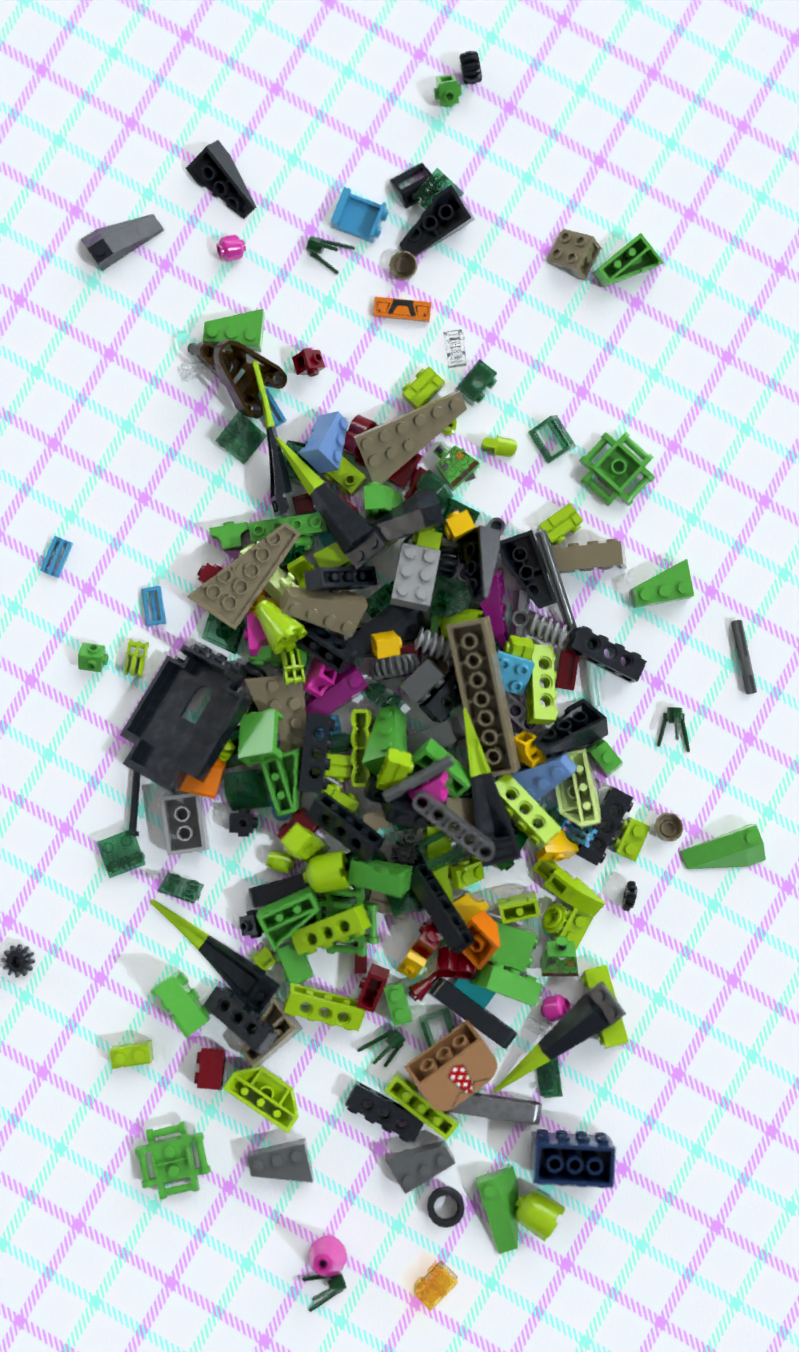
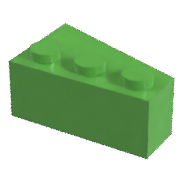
(380, 500)
(387, 733)
(429, 753)
(287, 915)
(508, 983)

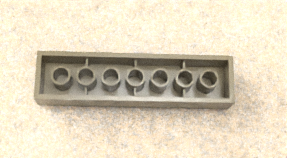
(484, 692)

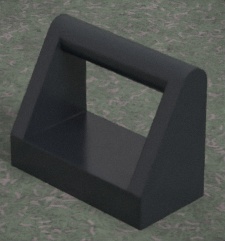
(405, 194)

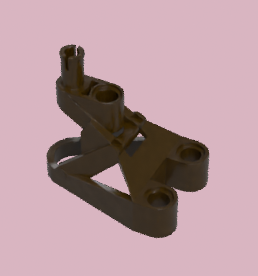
(246, 389)

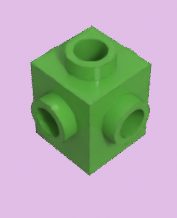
(447, 90)
(92, 657)

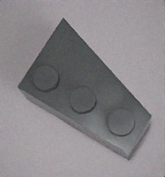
(444, 733)
(282, 1162)
(419, 1164)

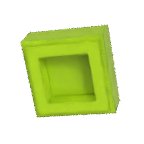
(264, 958)

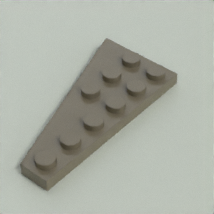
(398, 440)
(239, 584)
(288, 701)

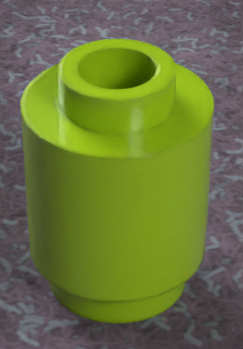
(280, 861)

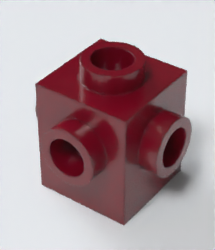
(308, 362)

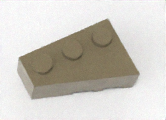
(285, 1026)

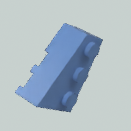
(326, 443)
(545, 776)

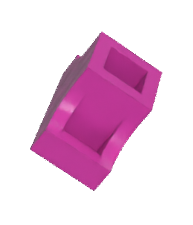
(255, 635)
(319, 678)
(435, 786)

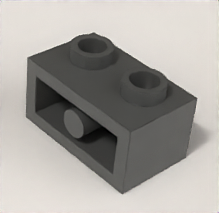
(423, 682)

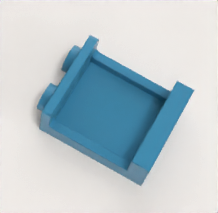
(358, 216)

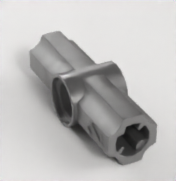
(520, 607)

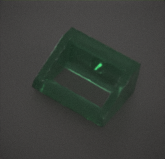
(559, 432)
(444, 859)
(426, 1027)

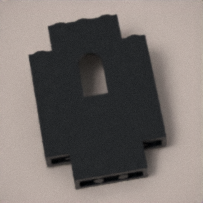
(170, 745)

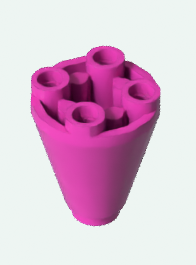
(330, 1250)

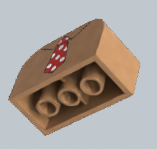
(453, 1067)

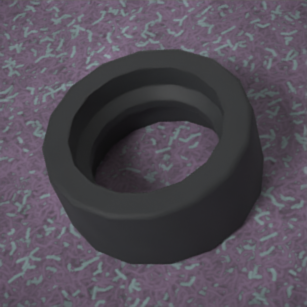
(445, 1222)

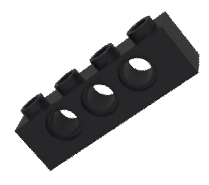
(340, 578)
(578, 645)
(326, 647)
(433, 706)
(313, 723)
(625, 804)
(345, 827)
(217, 1005)
(379, 1101)

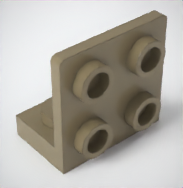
(574, 252)

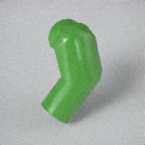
(304, 541)

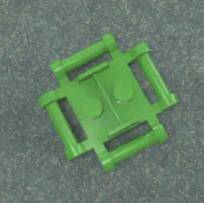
(617, 468)
(336, 905)
(172, 1159)

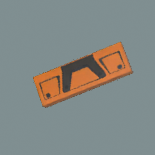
(402, 309)

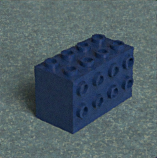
(572, 1159)

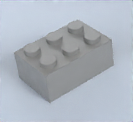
(415, 577)
(184, 823)

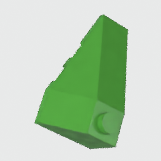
(733, 849)
(499, 1194)

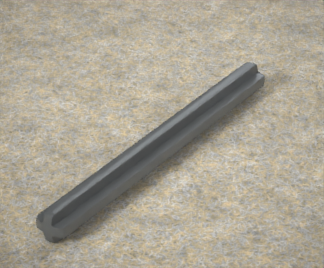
(555, 579)

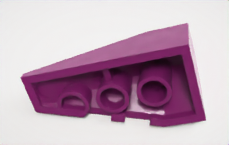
(496, 608)
(346, 688)

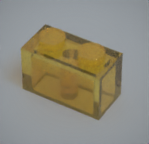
(435, 1284)

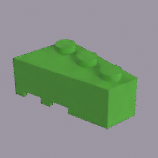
(628, 262)
(244, 327)
(665, 587)
(283, 781)
(380, 876)

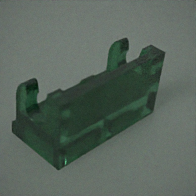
(379, 600)
(549, 1079)

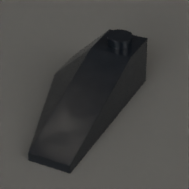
(413, 516)

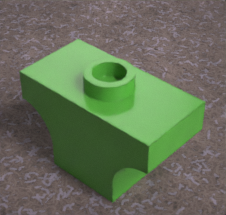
(230, 534)

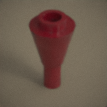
(414, 480)
(420, 989)

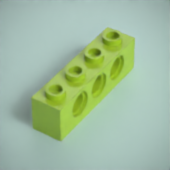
(535, 692)
(534, 812)
(304, 843)
(355, 917)
(320, 999)
(414, 1101)

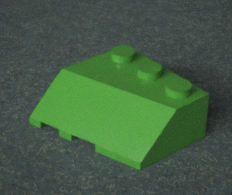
(182, 1002)

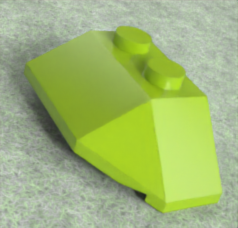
(265, 1095)

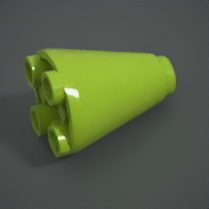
(279, 628)

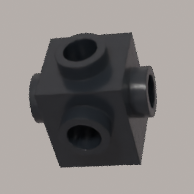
(236, 826)
(250, 925)

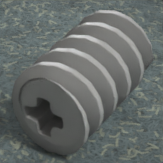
(549, 631)
(433, 644)

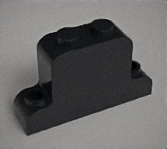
(398, 811)

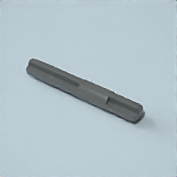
(744, 656)
(418, 778)

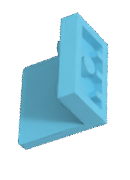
(515, 672)

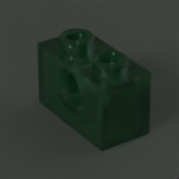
(479, 372)

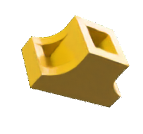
(526, 751)
(557, 849)
(469, 907)
(411, 963)

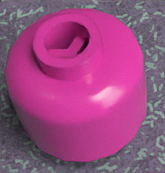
(231, 248)
(555, 1007)

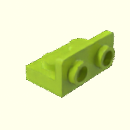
(631, 838)
(467, 872)
(575, 927)

